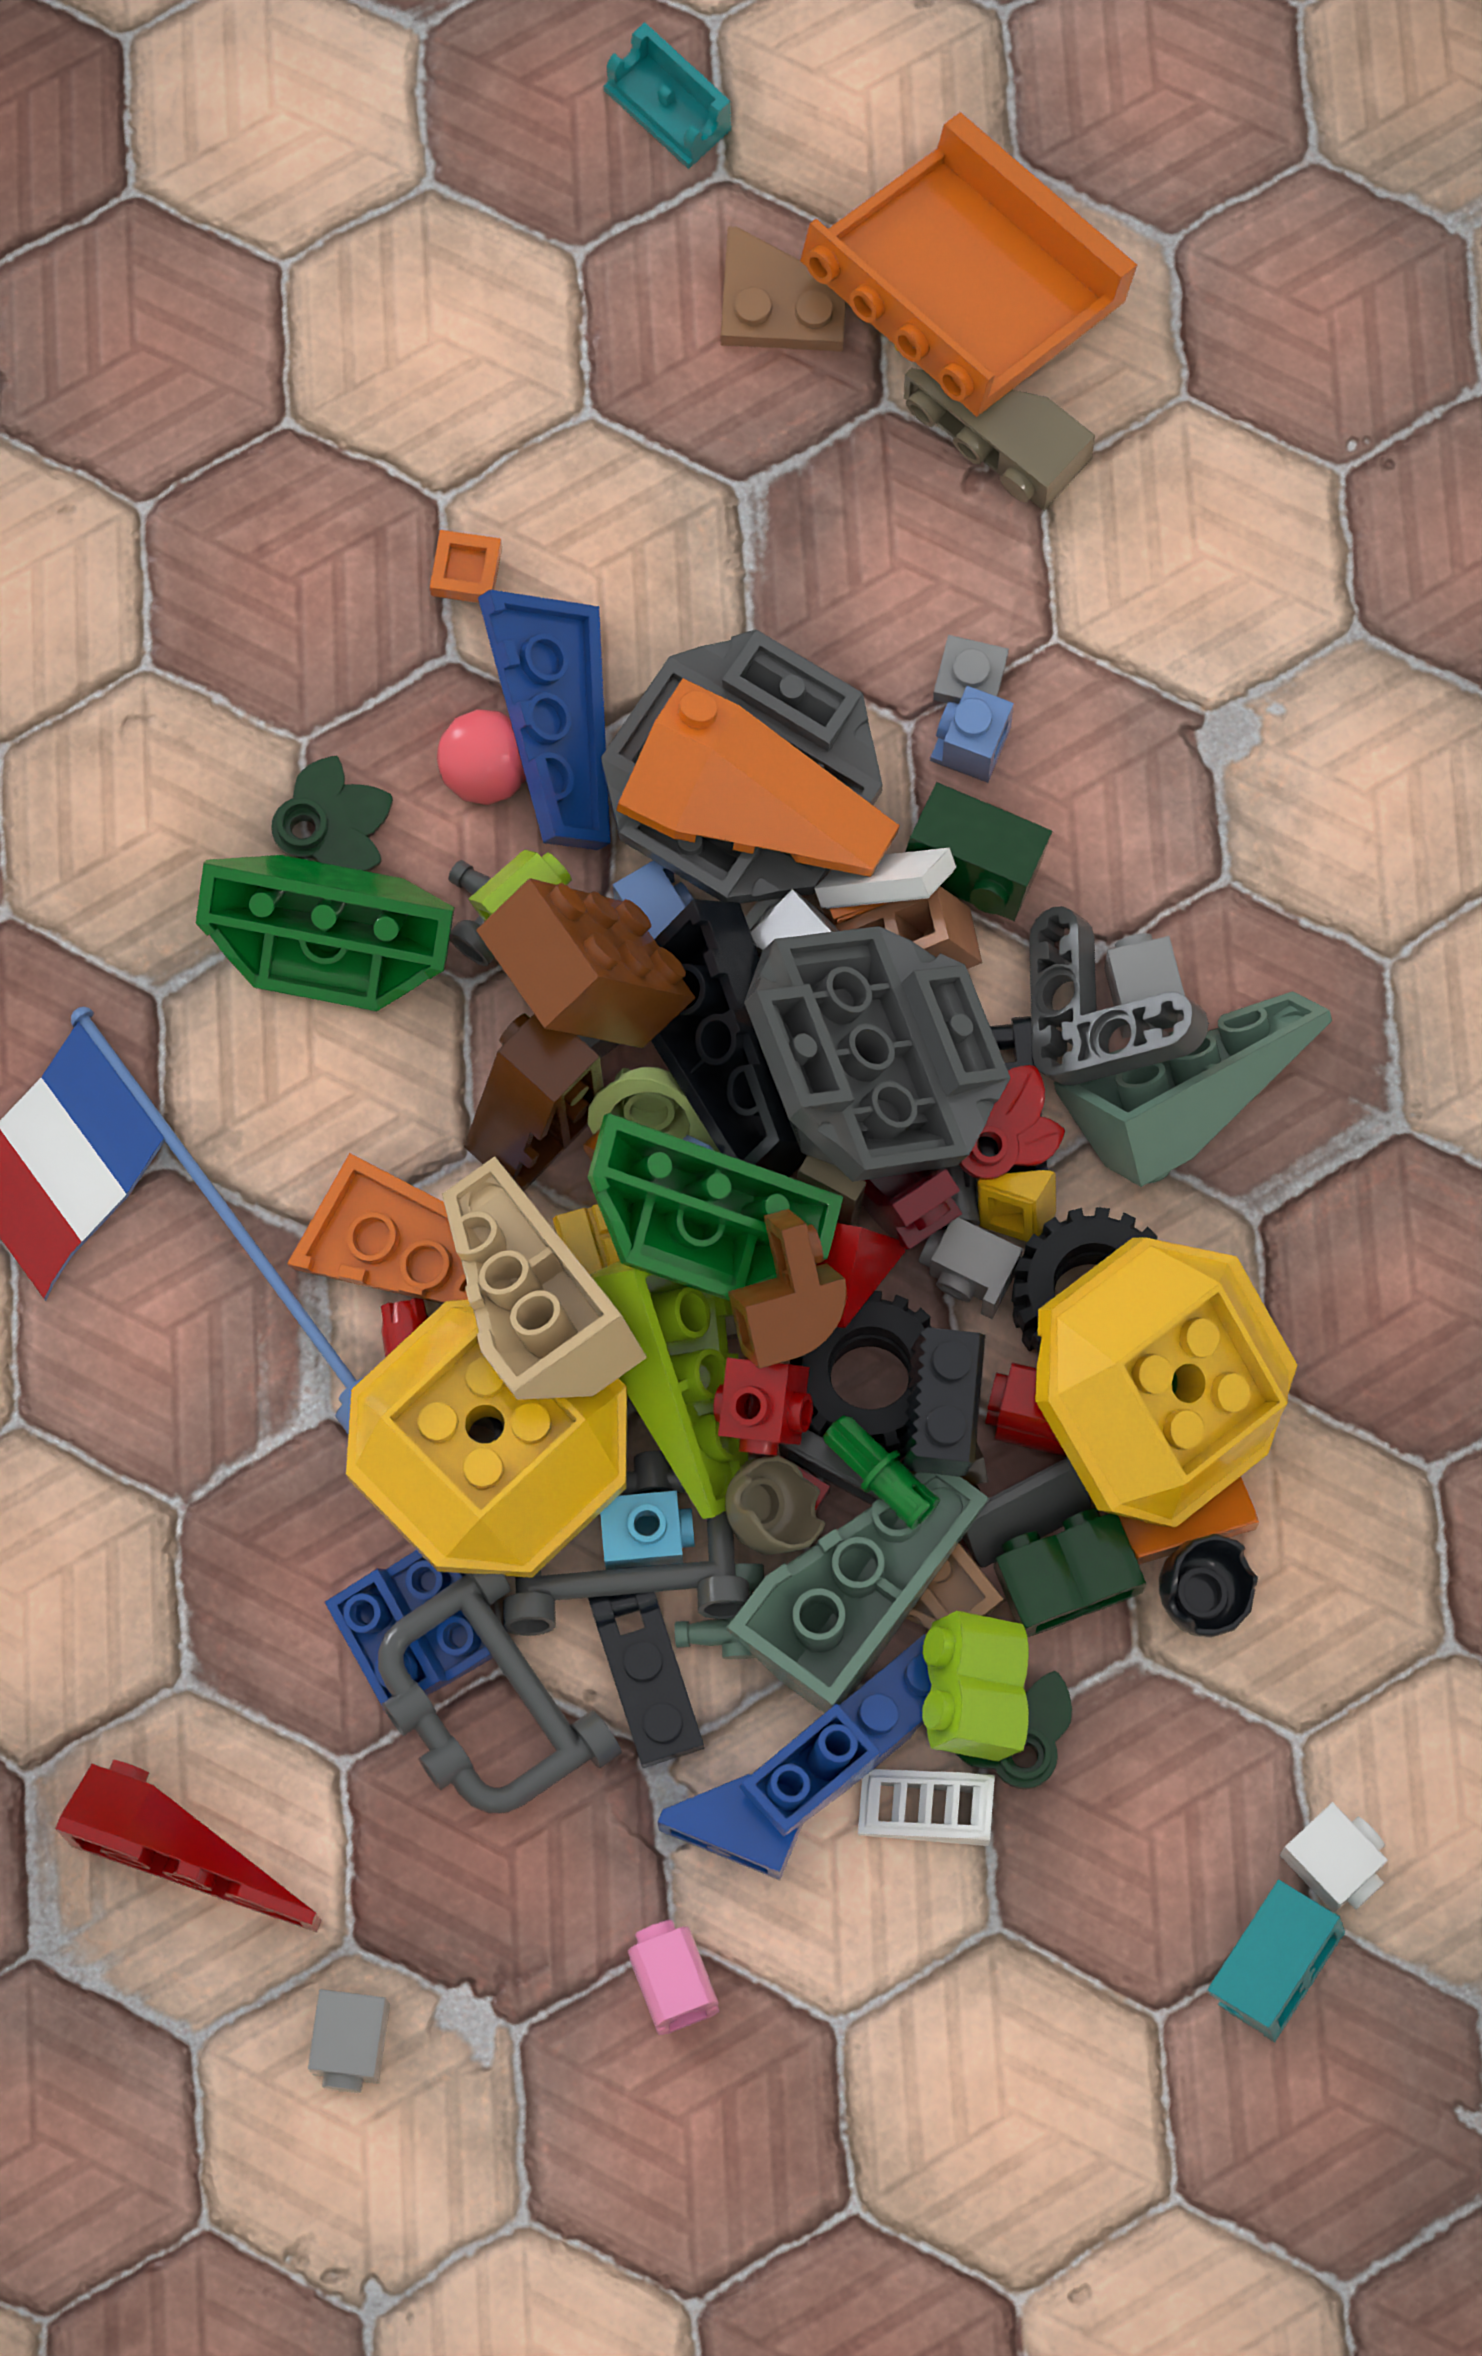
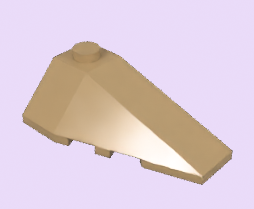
(532, 1300)

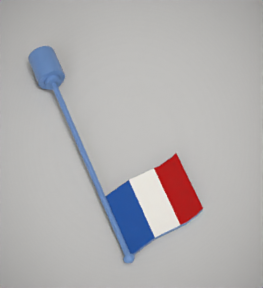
(78, 1153)

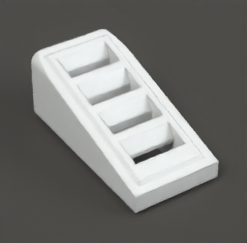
(952, 1782)

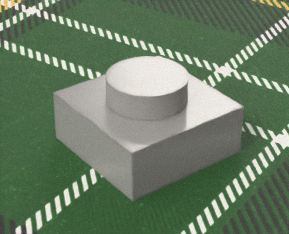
(971, 665)

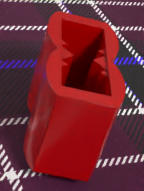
(1016, 1413)

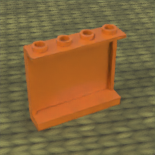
(971, 267)

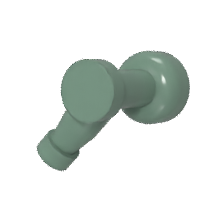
(715, 1631)

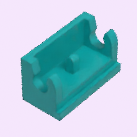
(668, 97)
(1277, 1960)

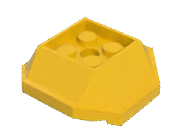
(1112, 1366)
(468, 1501)

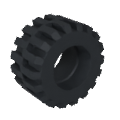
(1057, 1250)
(878, 1325)

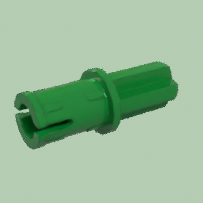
(881, 1472)

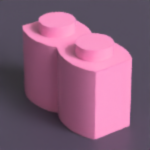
(672, 1977)

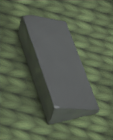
(1028, 1506)

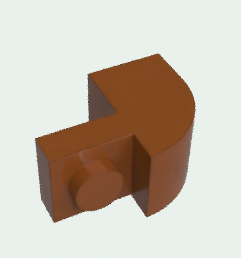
(796, 1309)

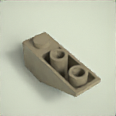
(1019, 437)

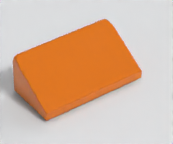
(1226, 1515)

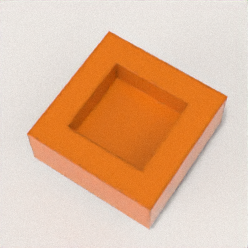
(465, 565)

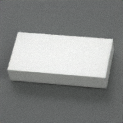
(896, 879)

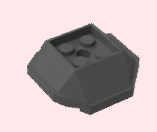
(794, 700)
(875, 1050)

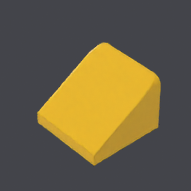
(1017, 1203)

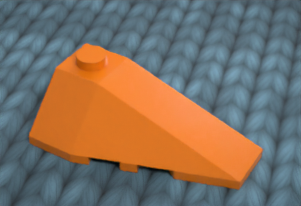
(737, 781)

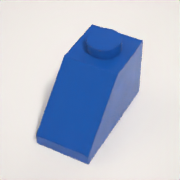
(730, 1827)

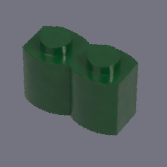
(1068, 1572)

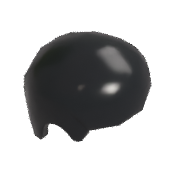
(1207, 1586)

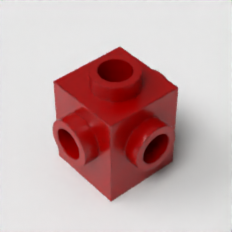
(763, 1405)

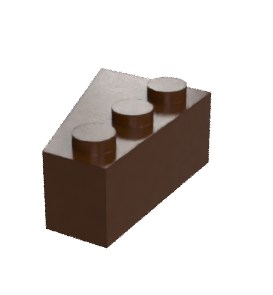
(534, 1099)

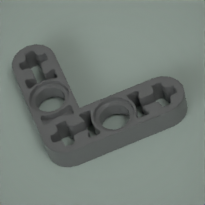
(1083, 1024)

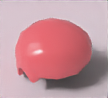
(481, 757)

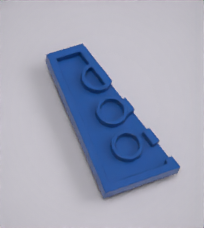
(555, 702)

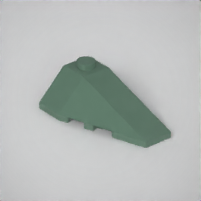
(1170, 1110)
(846, 1597)

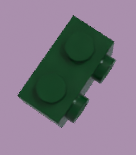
(991, 849)

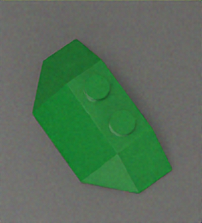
(323, 928)
(695, 1209)

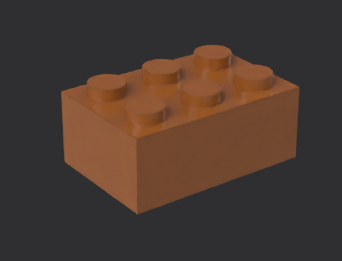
(586, 963)

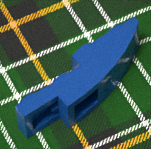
(843, 1743)

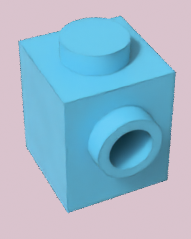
(645, 1530)

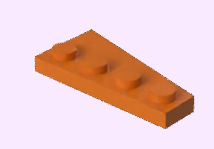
(382, 1237)

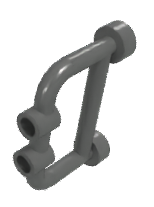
(718, 1588)
(446, 1760)

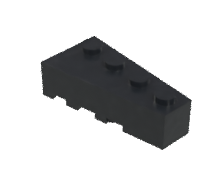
(714, 1043)

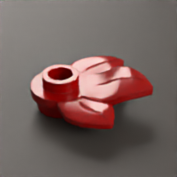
(1017, 1128)

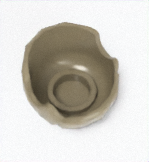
(772, 1506)

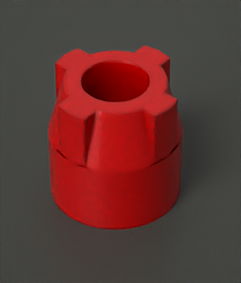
(400, 1321)

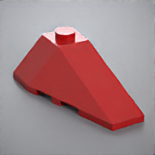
(144, 1829)

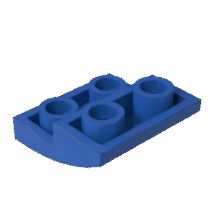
(387, 1595)

